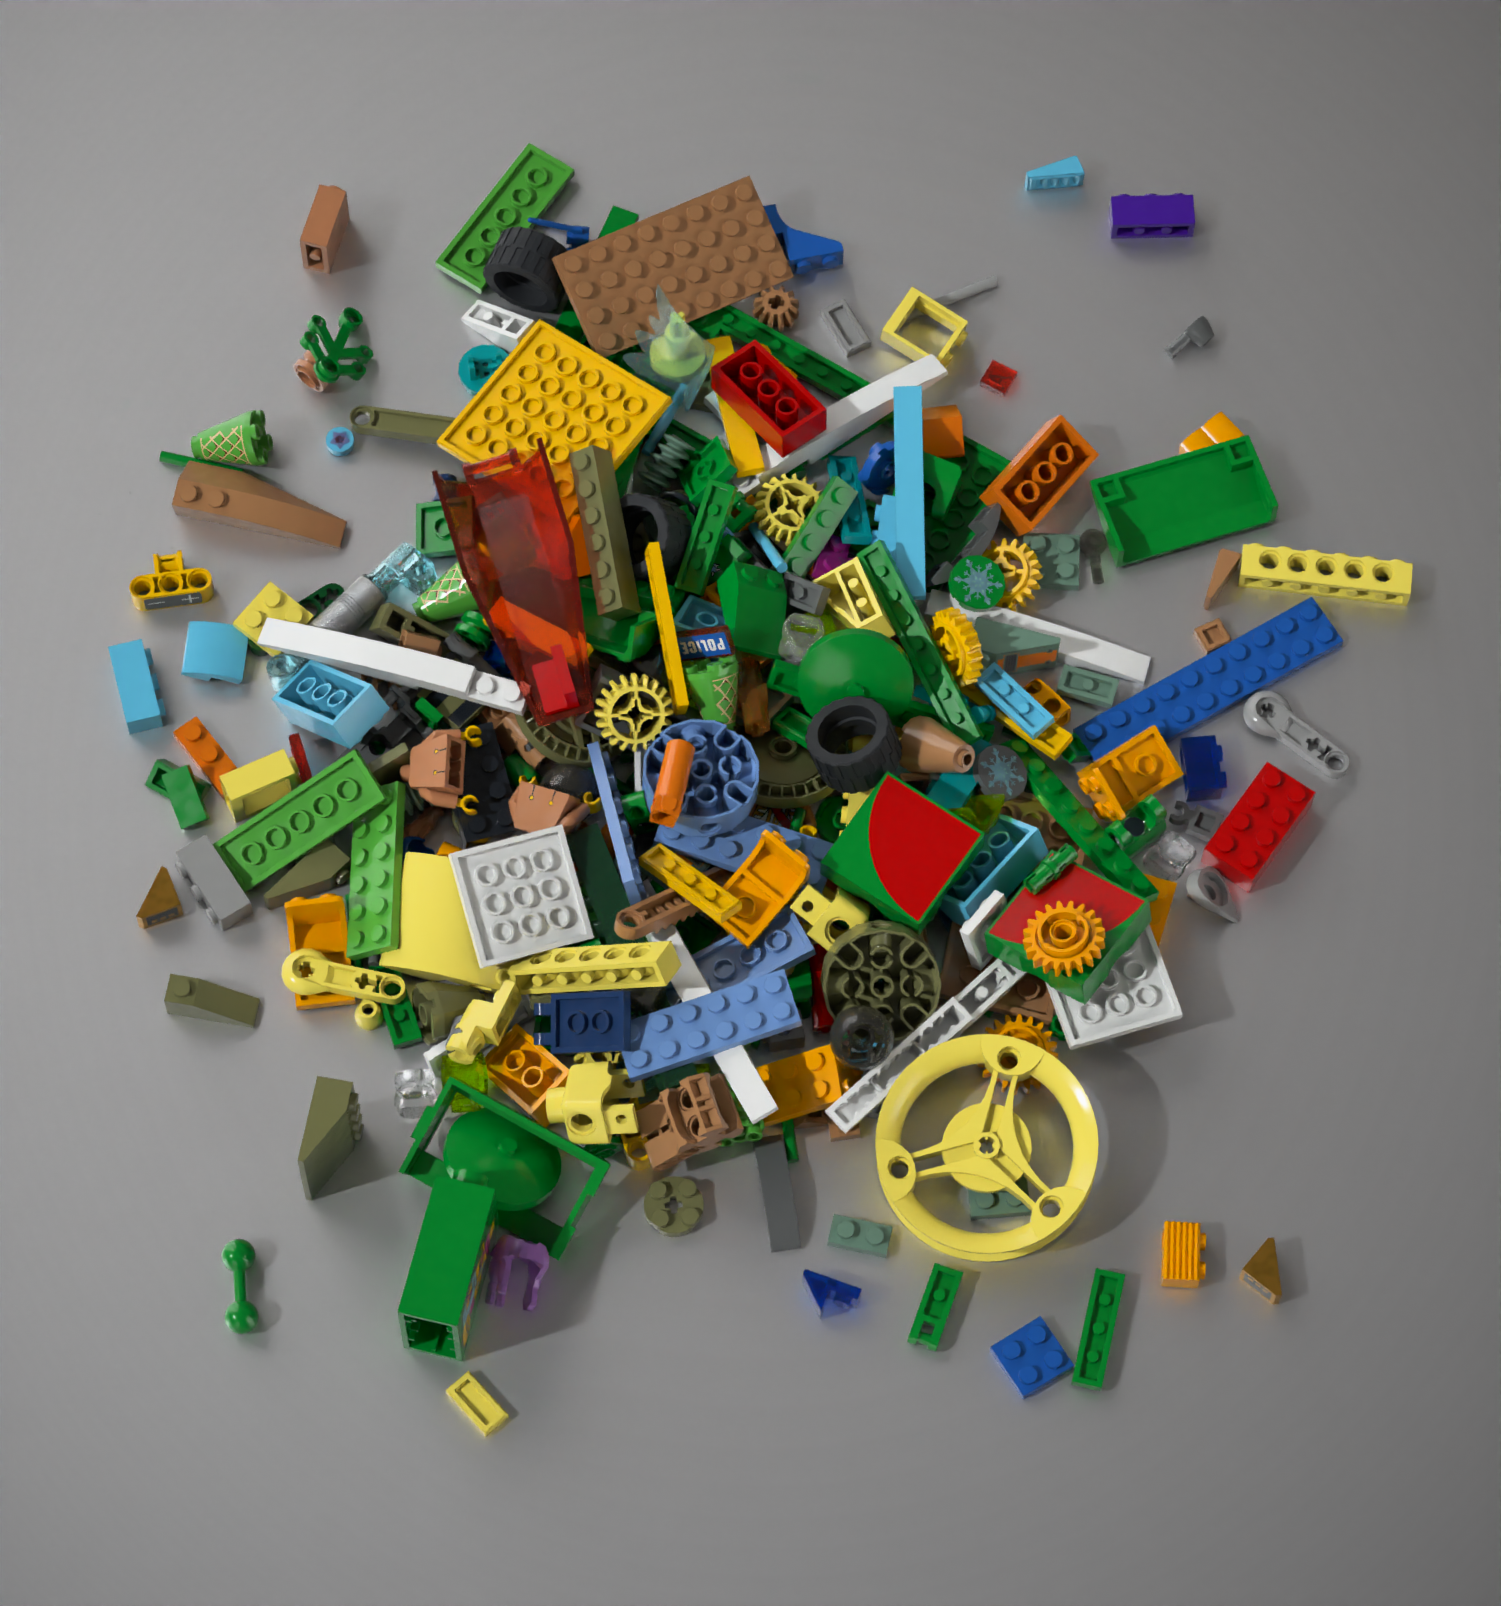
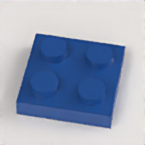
(1031, 1357)

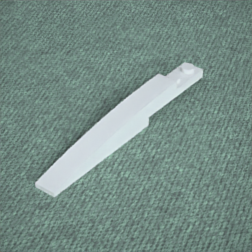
(845, 421)
(1074, 649)
(393, 664)
(942, 1026)
(734, 1062)

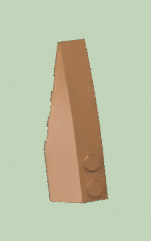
(251, 504)

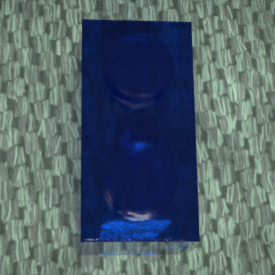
(1201, 768)

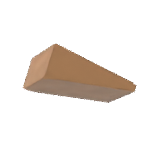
(1224, 569)

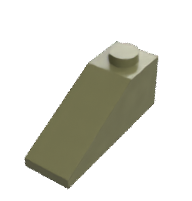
(392, 619)
(312, 875)
(209, 1001)

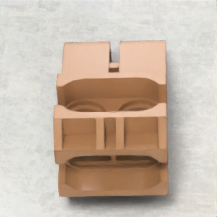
(688, 1120)

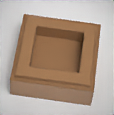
(1212, 636)

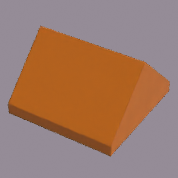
(943, 431)

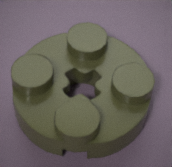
(687, 1216)

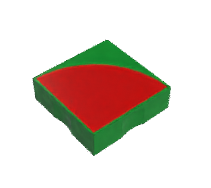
(902, 853)
(1122, 916)

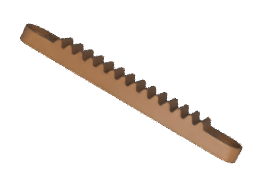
(662, 909)

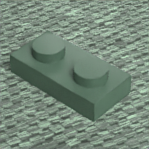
(1087, 686)
(859, 1236)

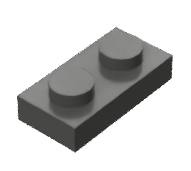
(806, 594)

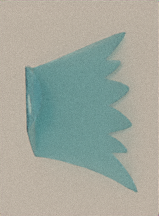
(674, 357)

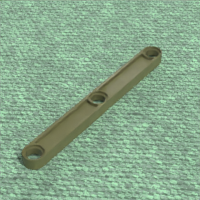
(400, 424)

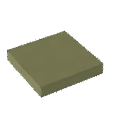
(387, 766)

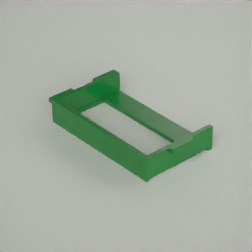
(523, 1223)

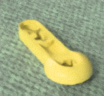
(336, 978)

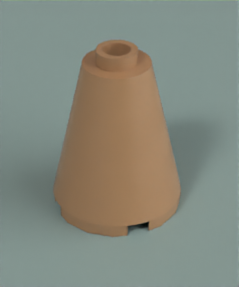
(933, 748)

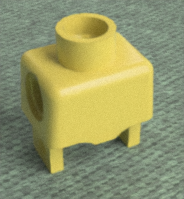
(825, 909)
(592, 1105)

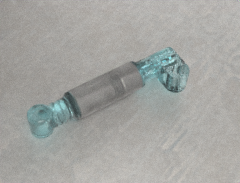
(361, 602)

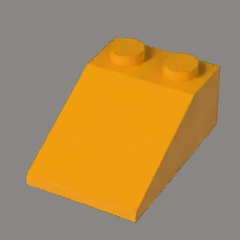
(525, 1072)

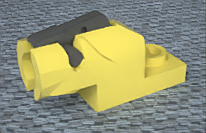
(482, 1024)

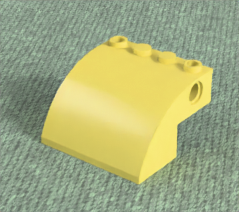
(435, 931)

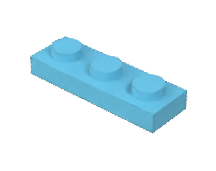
(1014, 701)

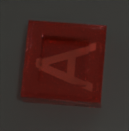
(998, 378)

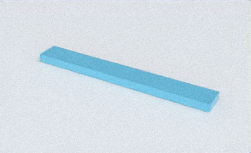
(909, 488)

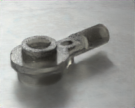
(1093, 544)

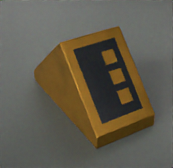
(160, 903)
(1263, 1273)

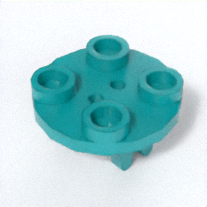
(471, 366)

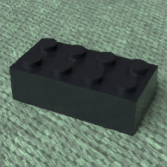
(489, 783)

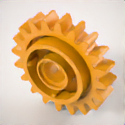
(1083, 934)
(1026, 1032)

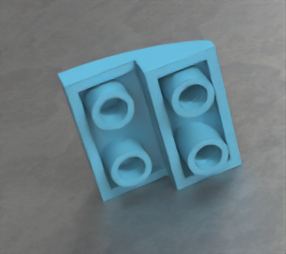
(214, 652)

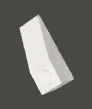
(498, 324)

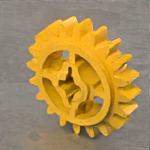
(1017, 581)
(958, 645)

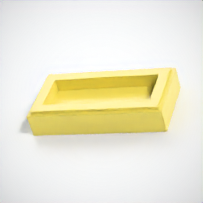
(477, 1403)

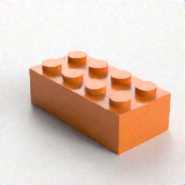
(1039, 475)

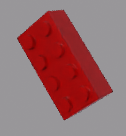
(768, 398)
(1258, 827)

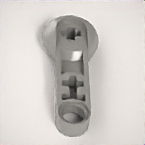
(1291, 731)

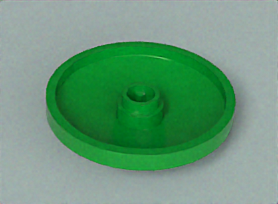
(855, 665)
(514, 1160)

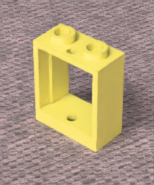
(933, 309)
(259, 784)

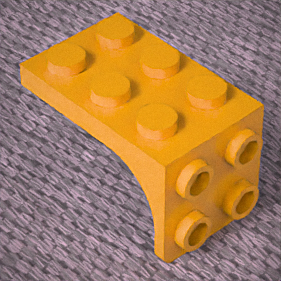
(1129, 774)
(764, 886)
(323, 927)
(806, 1083)

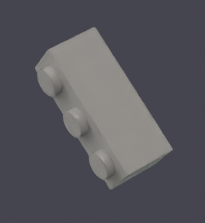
(213, 883)

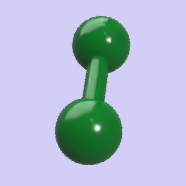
(240, 1315)

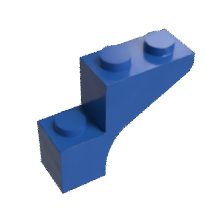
(802, 249)

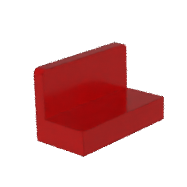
(555, 683)

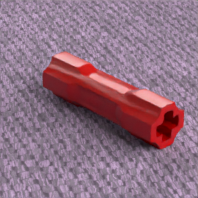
(821, 1017)

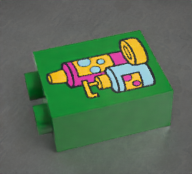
(449, 1265)

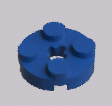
(879, 468)

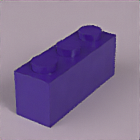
(1151, 216)

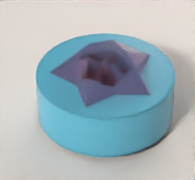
(340, 441)

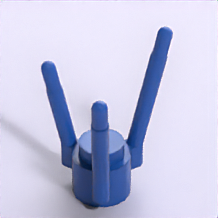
(575, 234)

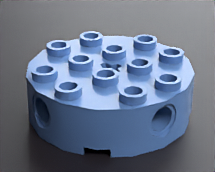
(720, 780)

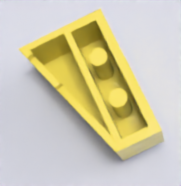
(854, 598)

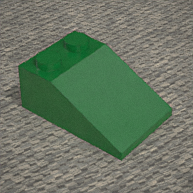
(753, 607)

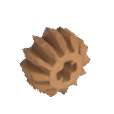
(786, 306)

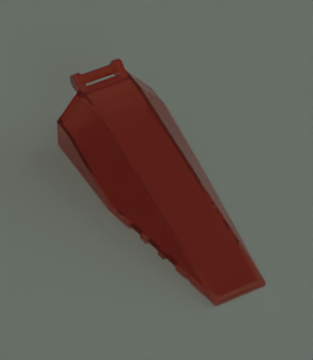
(521, 568)

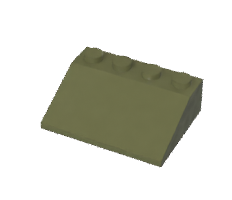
(329, 1132)

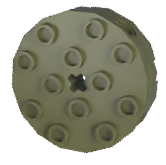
(887, 952)

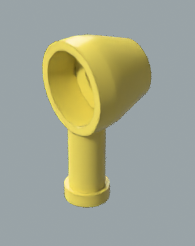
(373, 1020)

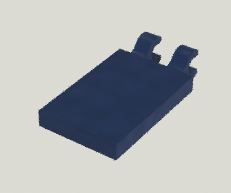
(587, 1022)

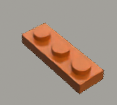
(204, 752)

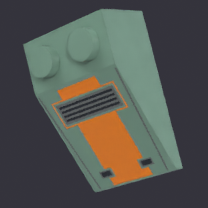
(1015, 648)

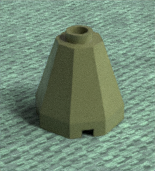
(438, 1005)

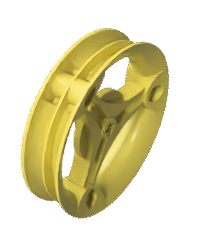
(986, 1124)

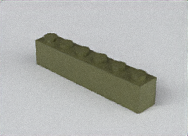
(604, 533)

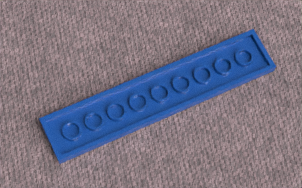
(1216, 680)

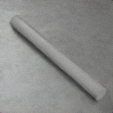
(959, 295)

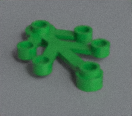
(327, 367)

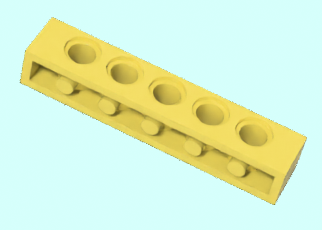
(1312, 582)
(596, 968)

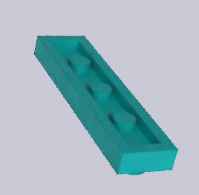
(855, 523)

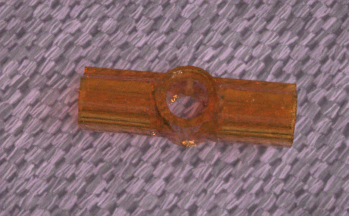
(752, 697)

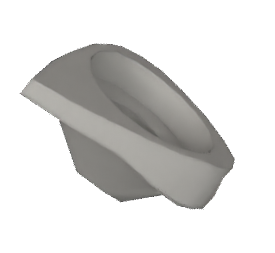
(1211, 892)

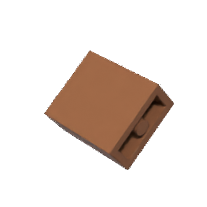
(324, 228)

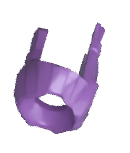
(503, 1253)

